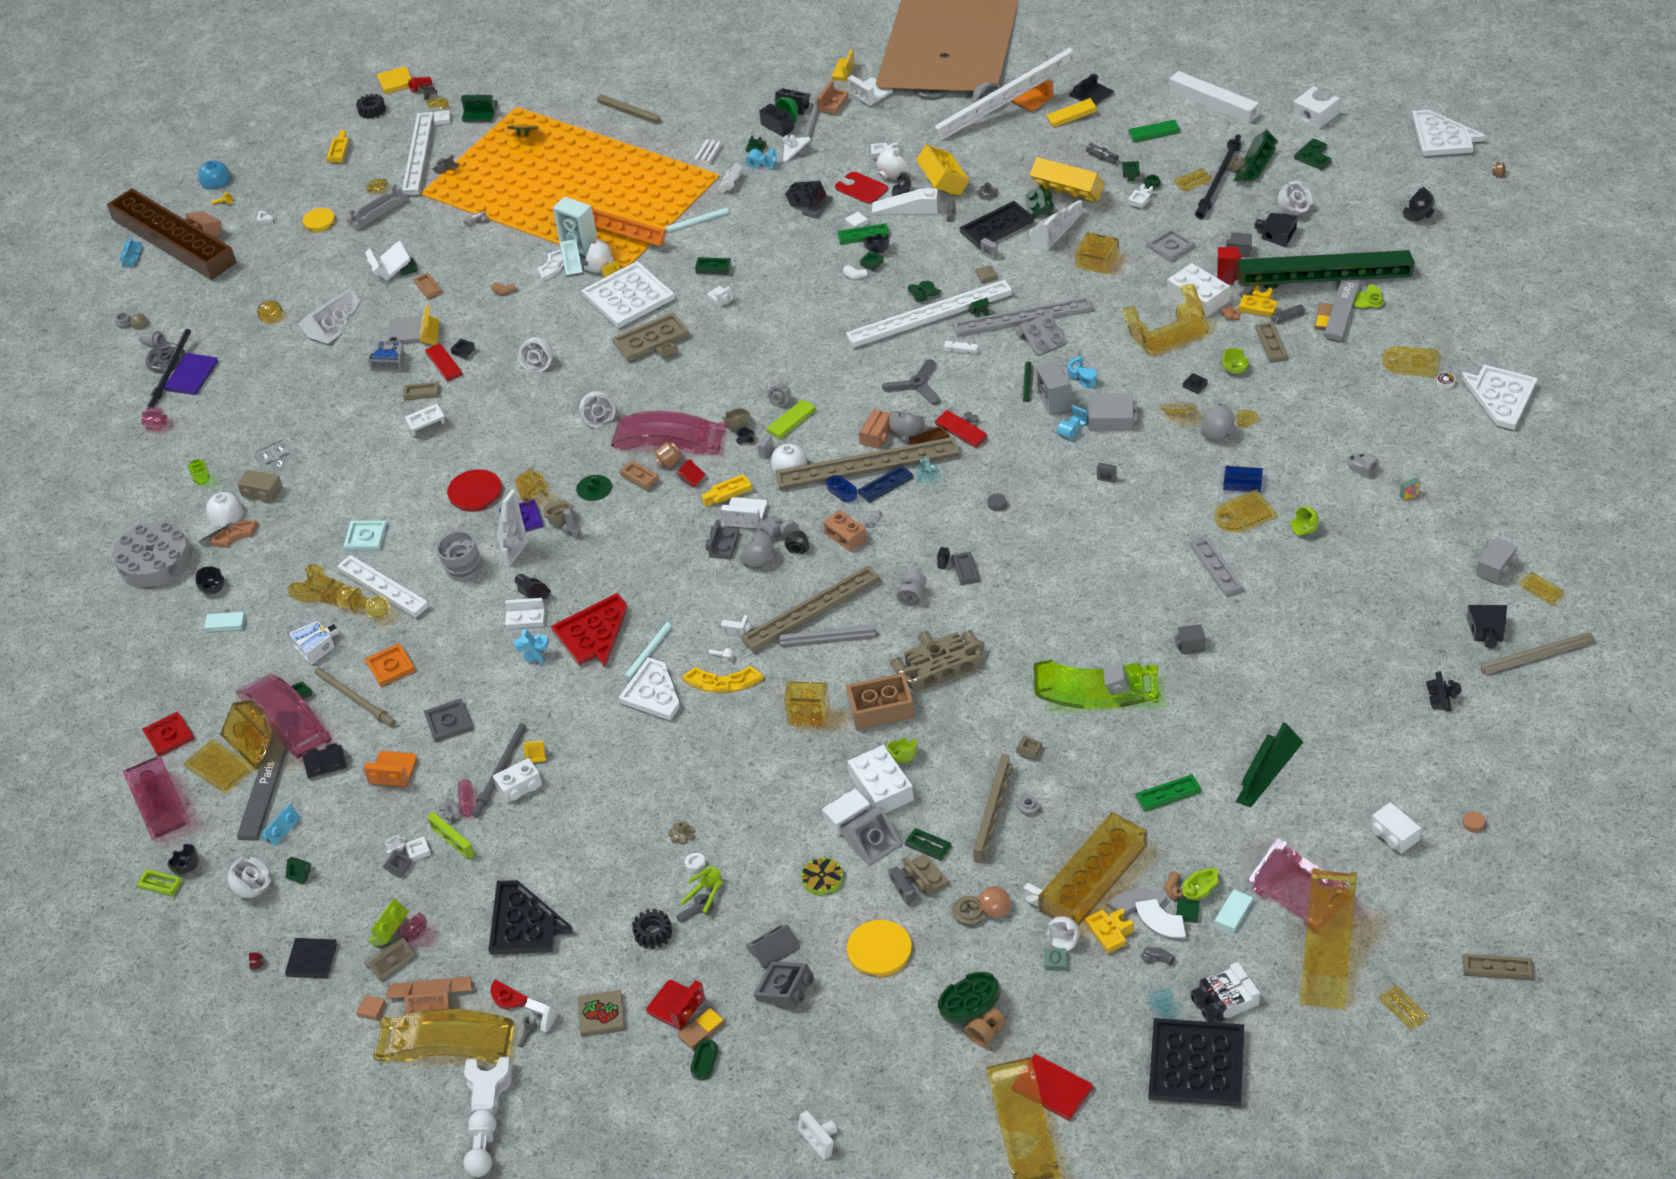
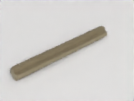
(629, 109)

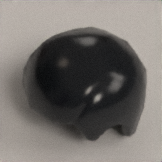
(904, 184)
(877, 243)
(208, 577)
(184, 861)

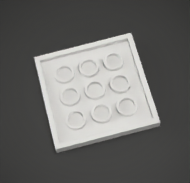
(628, 294)

